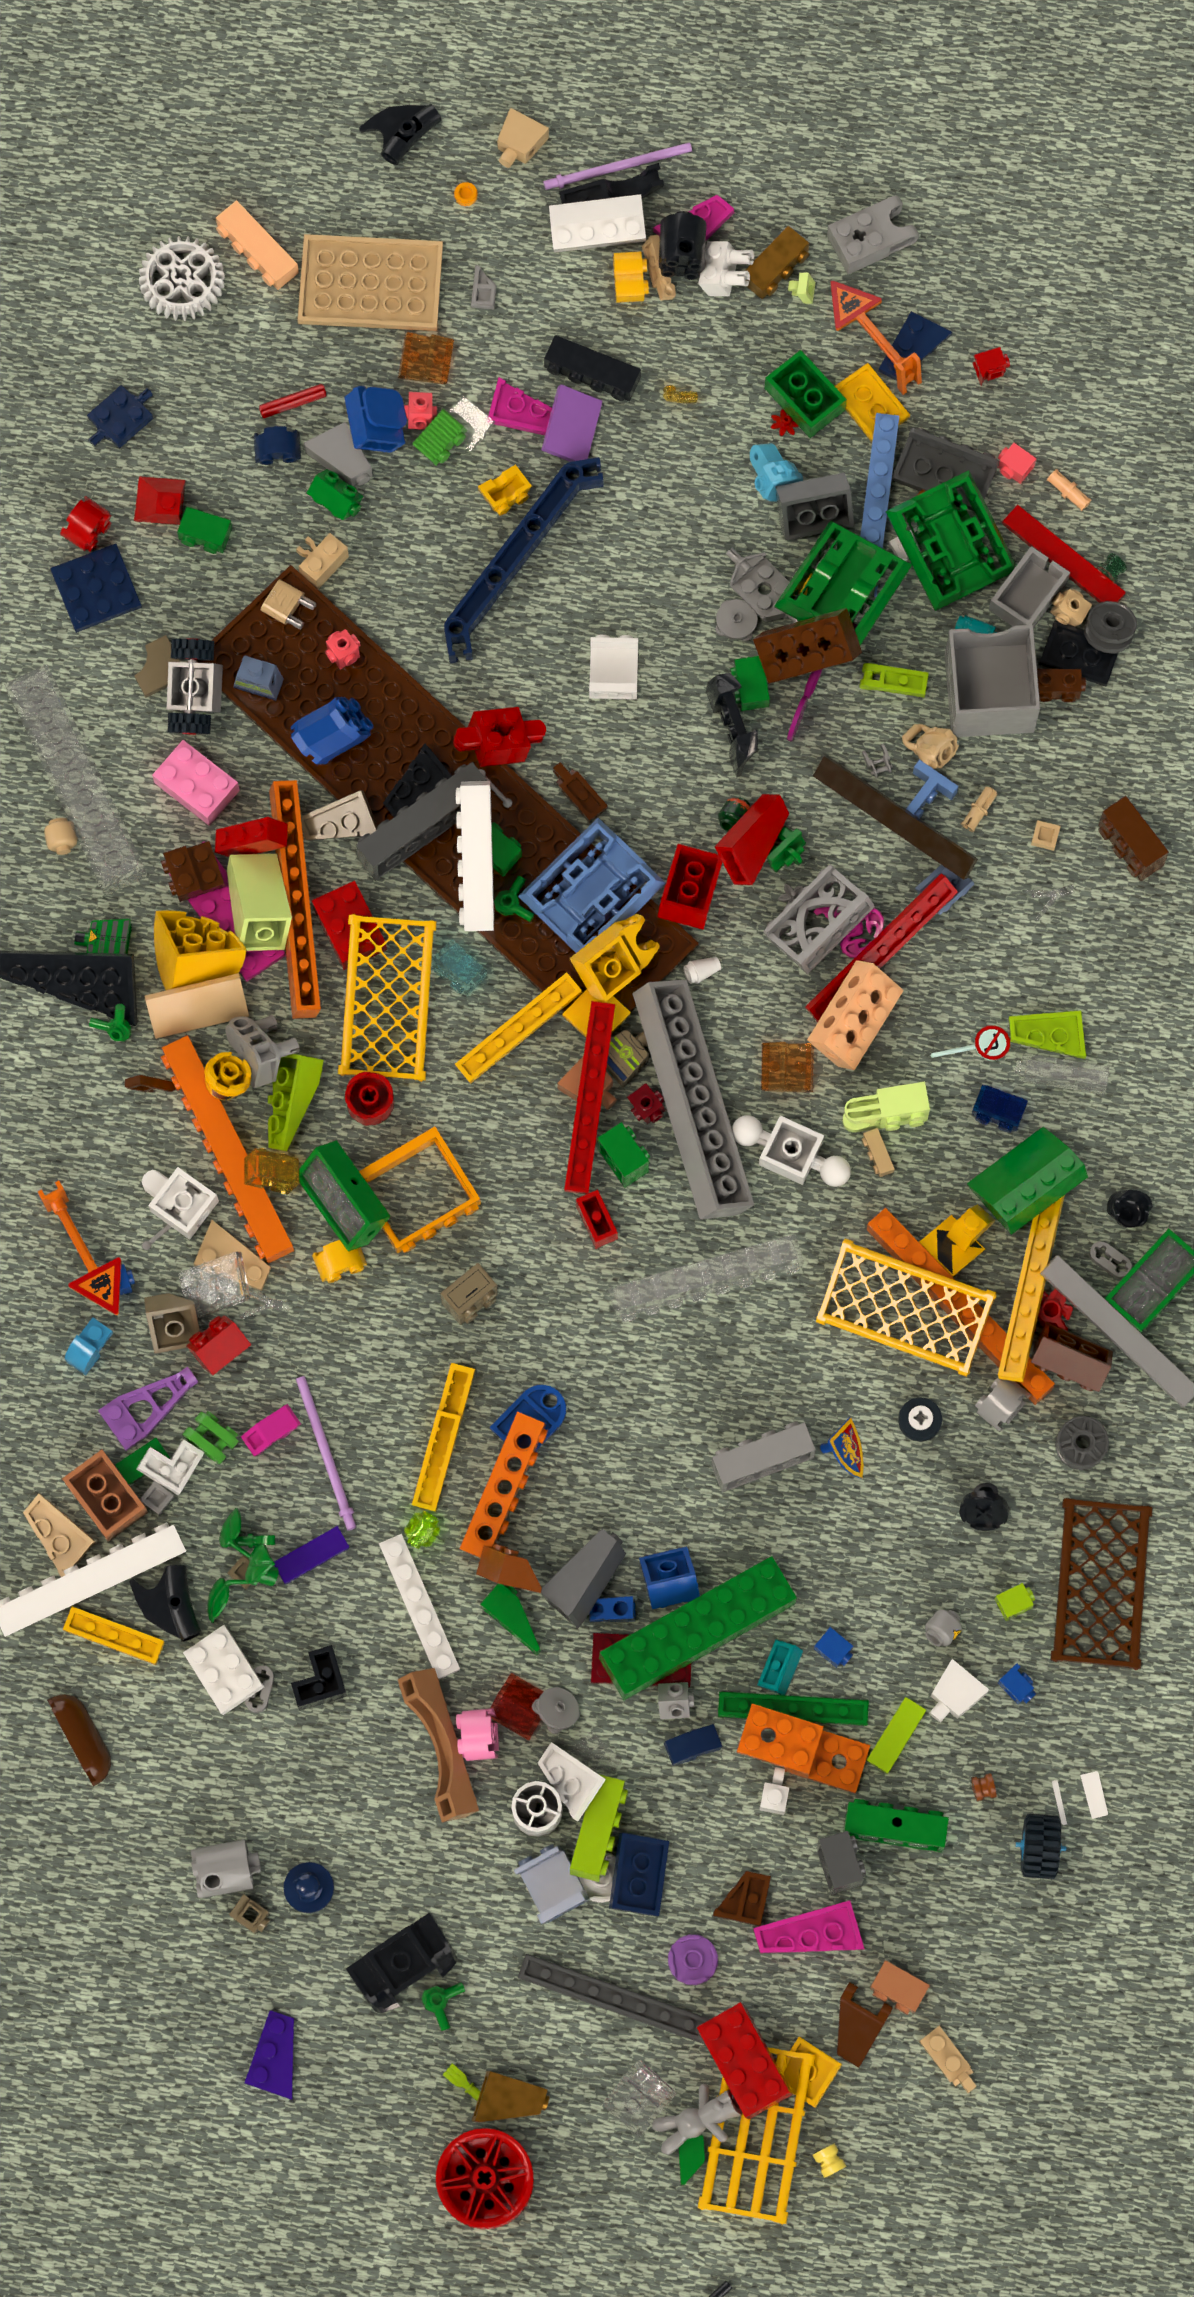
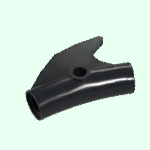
(401, 128)
(158, 1608)

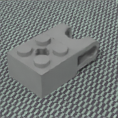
(875, 230)

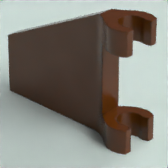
(857, 2027)

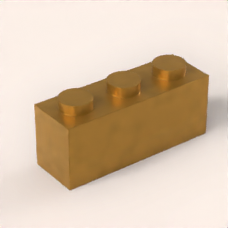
(777, 262)

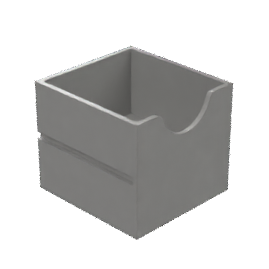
(992, 682)

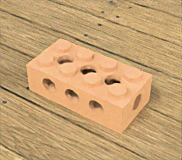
(855, 1015)

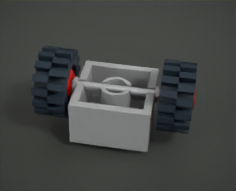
(193, 686)

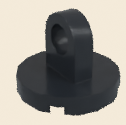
(984, 1508)

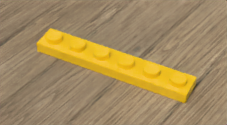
(518, 1028)

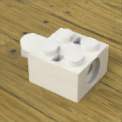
(177, 1200)

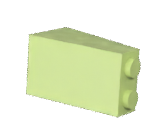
(258, 901)

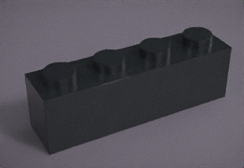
(592, 368)

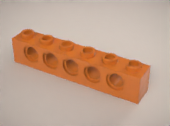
(521, 1426)

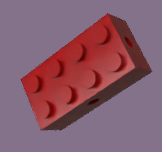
(744, 2060)

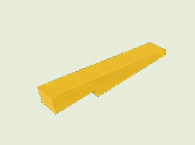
(443, 1436)

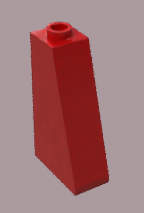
(752, 838)

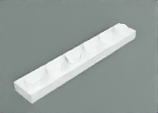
(419, 1606)

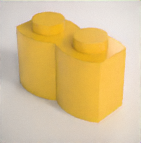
(629, 276)

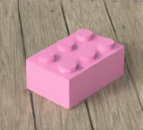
(196, 782)

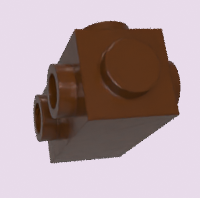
(1060, 684)

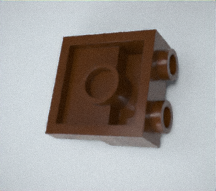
(192, 871)

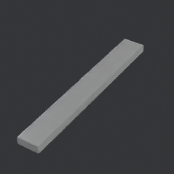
(1119, 1331)

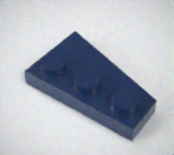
(915, 336)

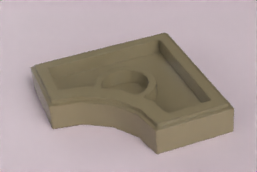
(155, 671)

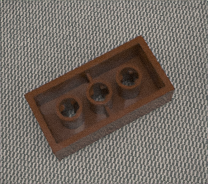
(807, 645)

